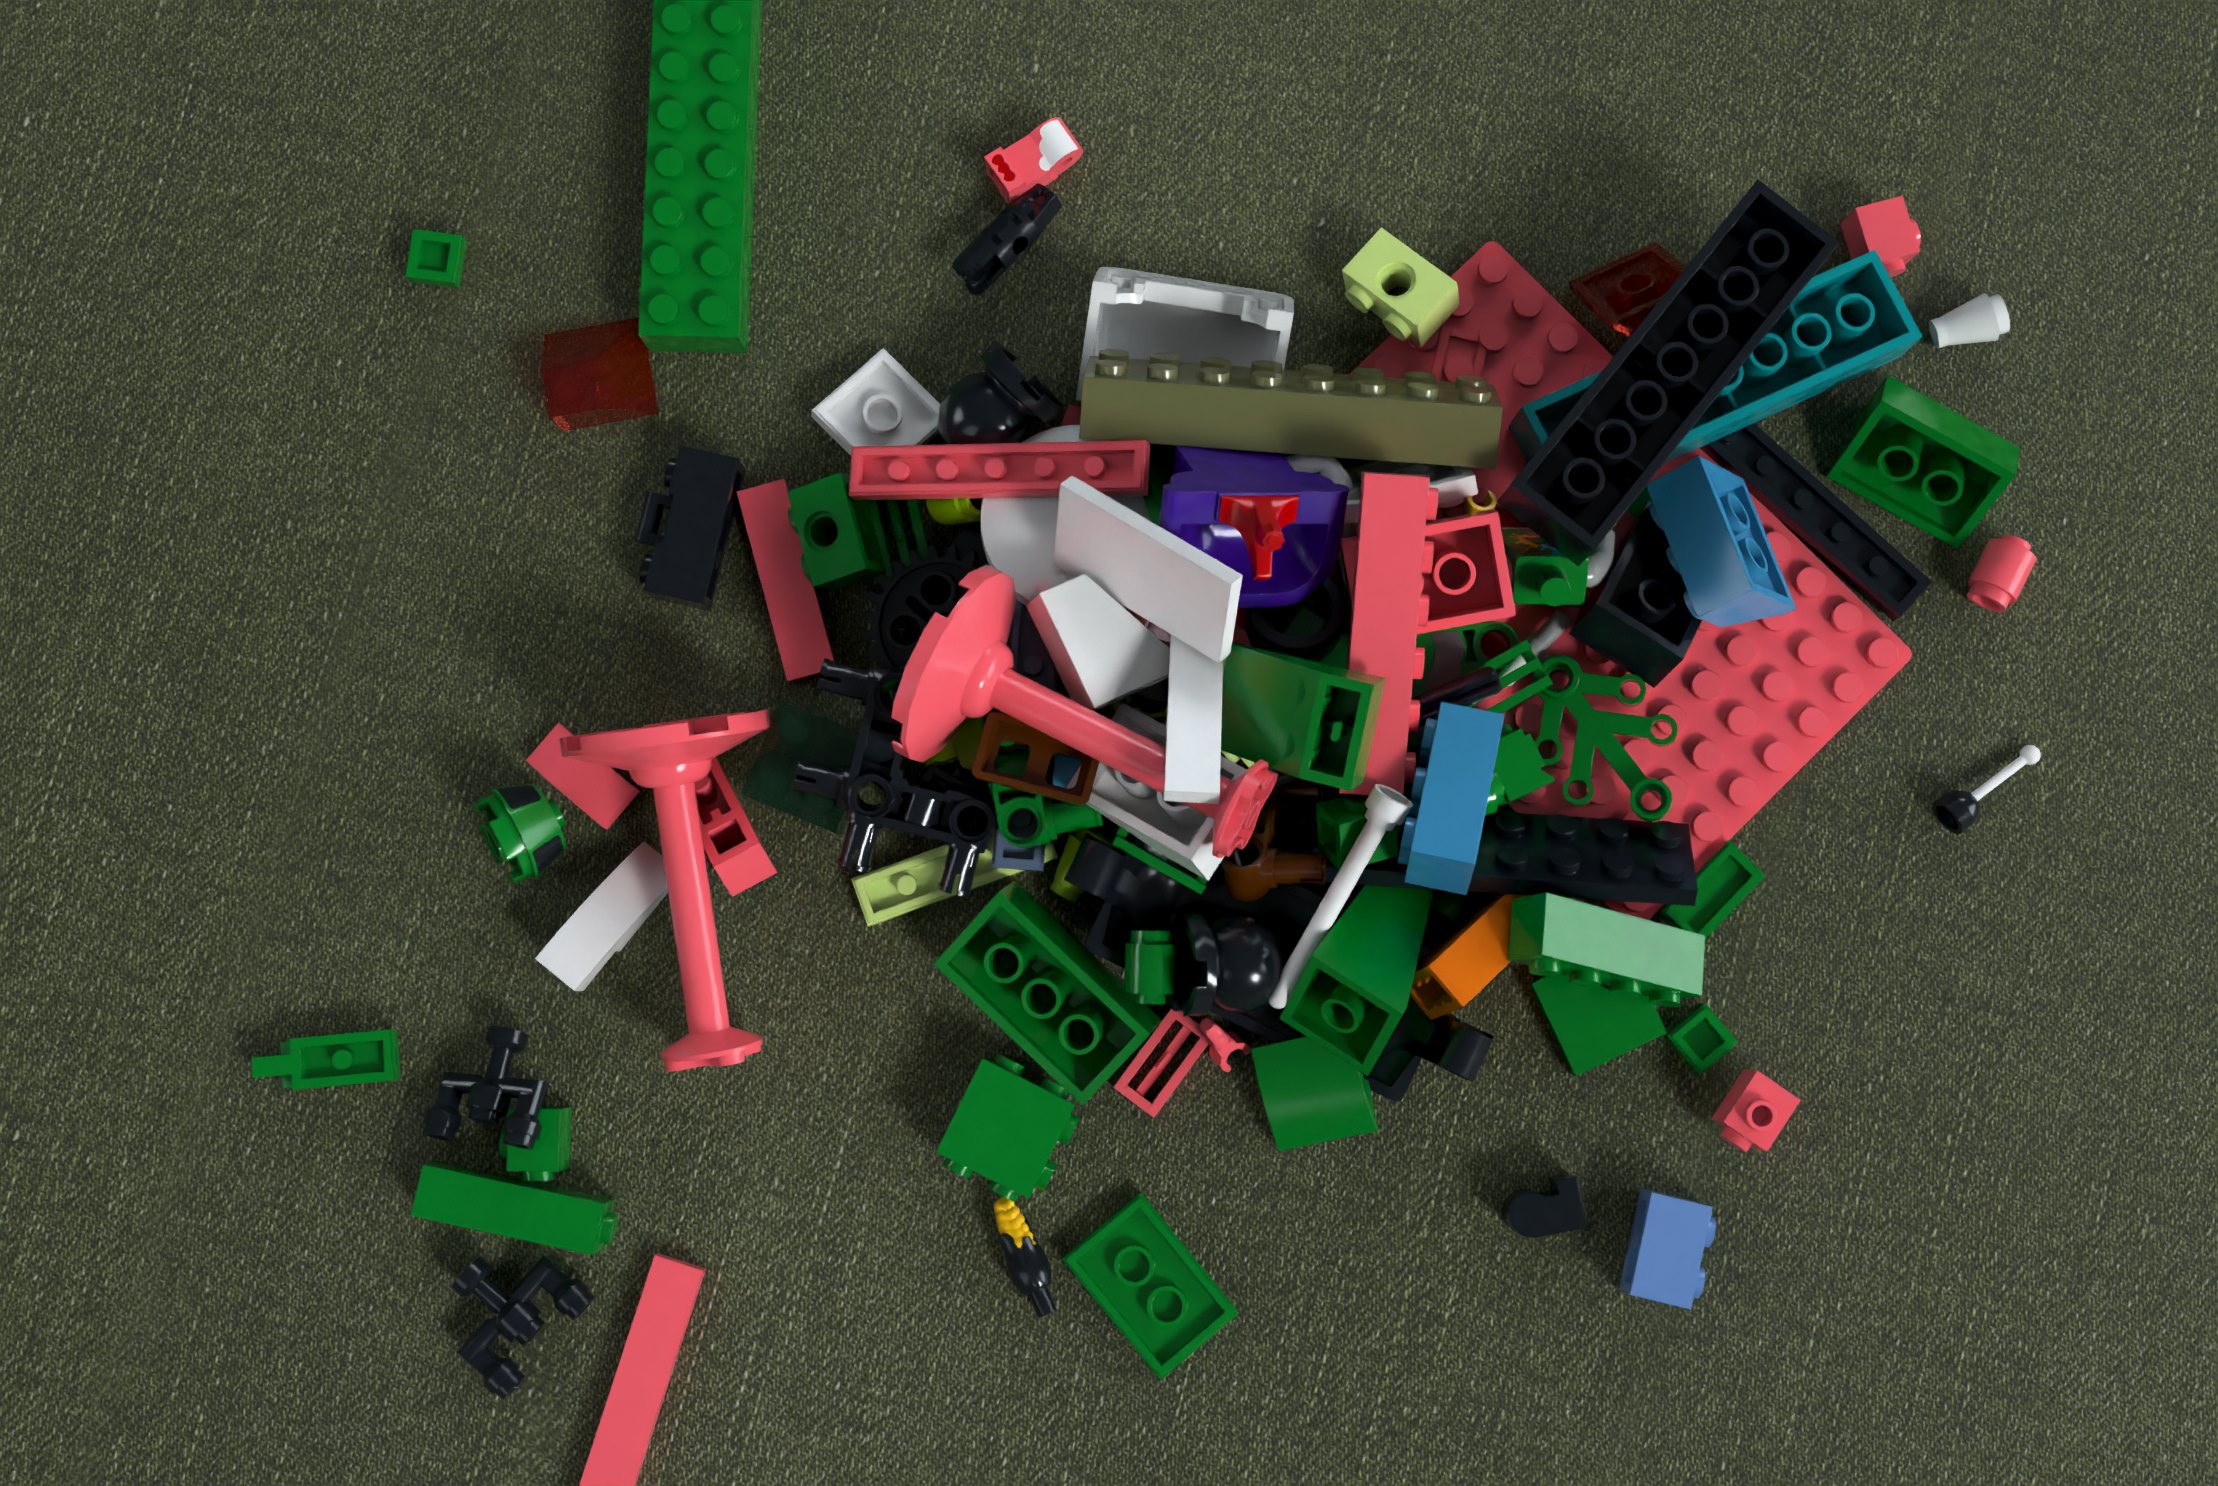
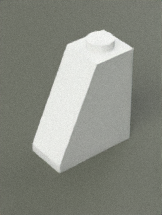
(1096, 642)

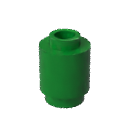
(1150, 966)

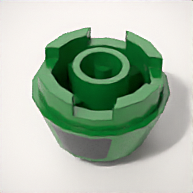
(522, 829)

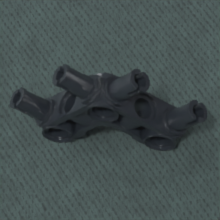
(909, 802)

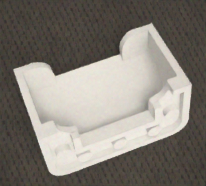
(1184, 318)

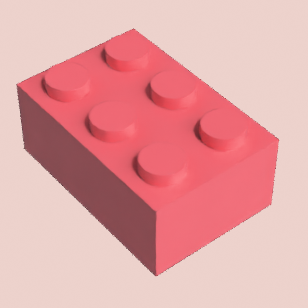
(1467, 573)

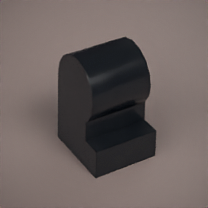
(1546, 1212)

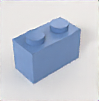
(1667, 1249)

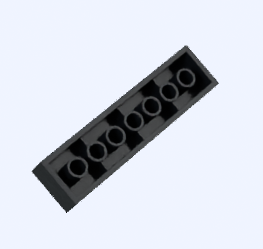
(1667, 373)

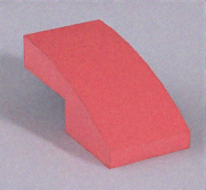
(590, 786)

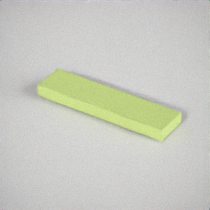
(915, 882)

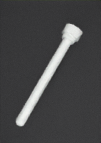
(1384, 811)

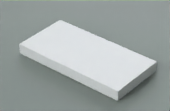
(1147, 568)

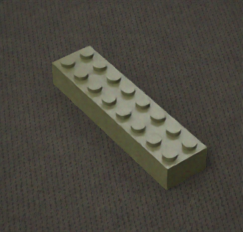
(1291, 410)

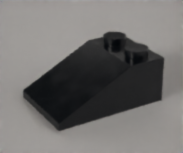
(1640, 607)

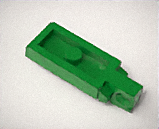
(333, 1060)

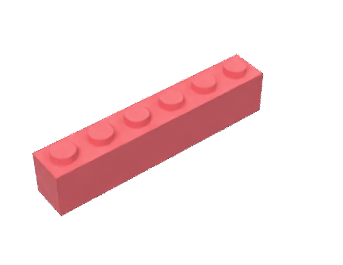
(1387, 612)

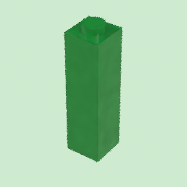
(514, 1208)

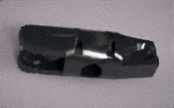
(1006, 238)

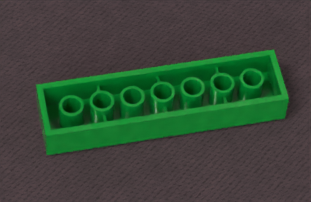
(700, 176)

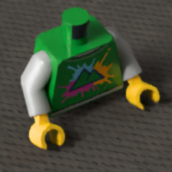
(1540, 571)

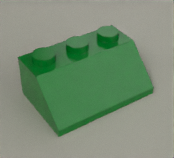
(1924, 462)

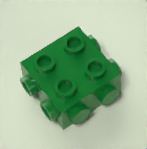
(1008, 1128)

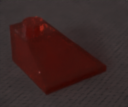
(1628, 287)
(598, 375)

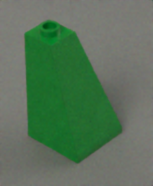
(1362, 975)

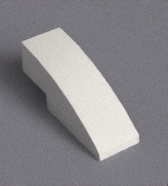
(606, 919)

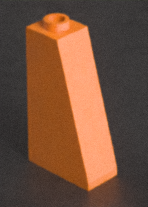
(1465, 959)

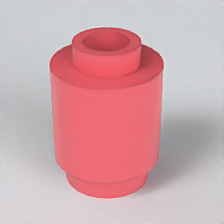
(2001, 573)

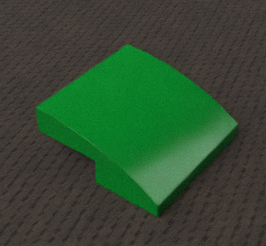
(1311, 1094)

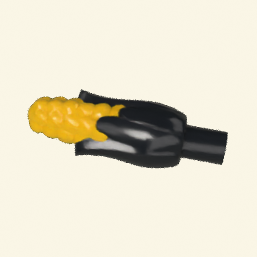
(1024, 1256)

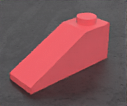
(729, 834)

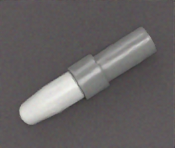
(1541, 640)

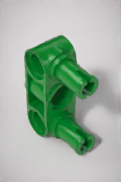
(1051, 817)

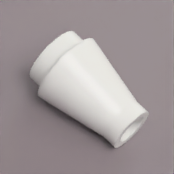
(1972, 322)

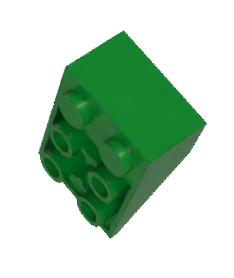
(1299, 715)

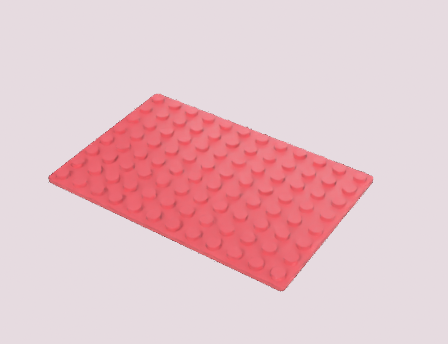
(1746, 695)

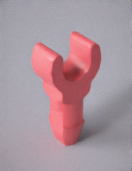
(1222, 1043)

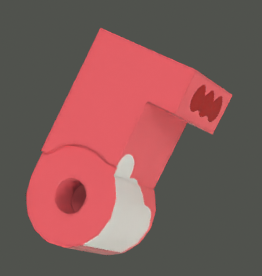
(1033, 159)

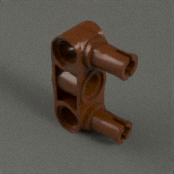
(1260, 864)

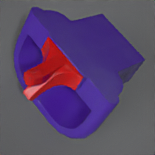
(1257, 519)

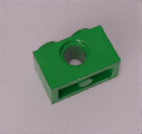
(855, 551)

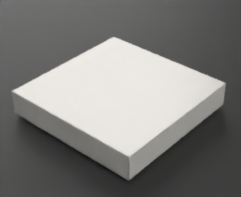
(879, 408)

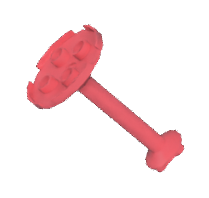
(968, 670)
(670, 761)

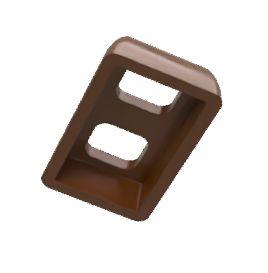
(1042, 747)

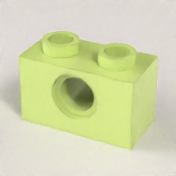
(1392, 264)

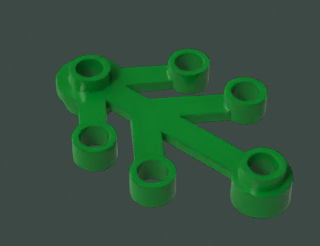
(1597, 730)

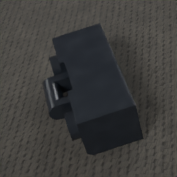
(697, 530)

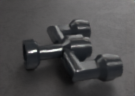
(491, 1096)
(515, 1316)

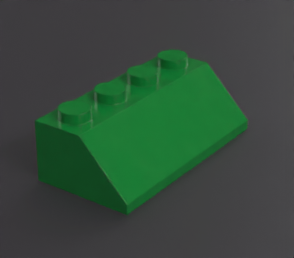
(1047, 992)

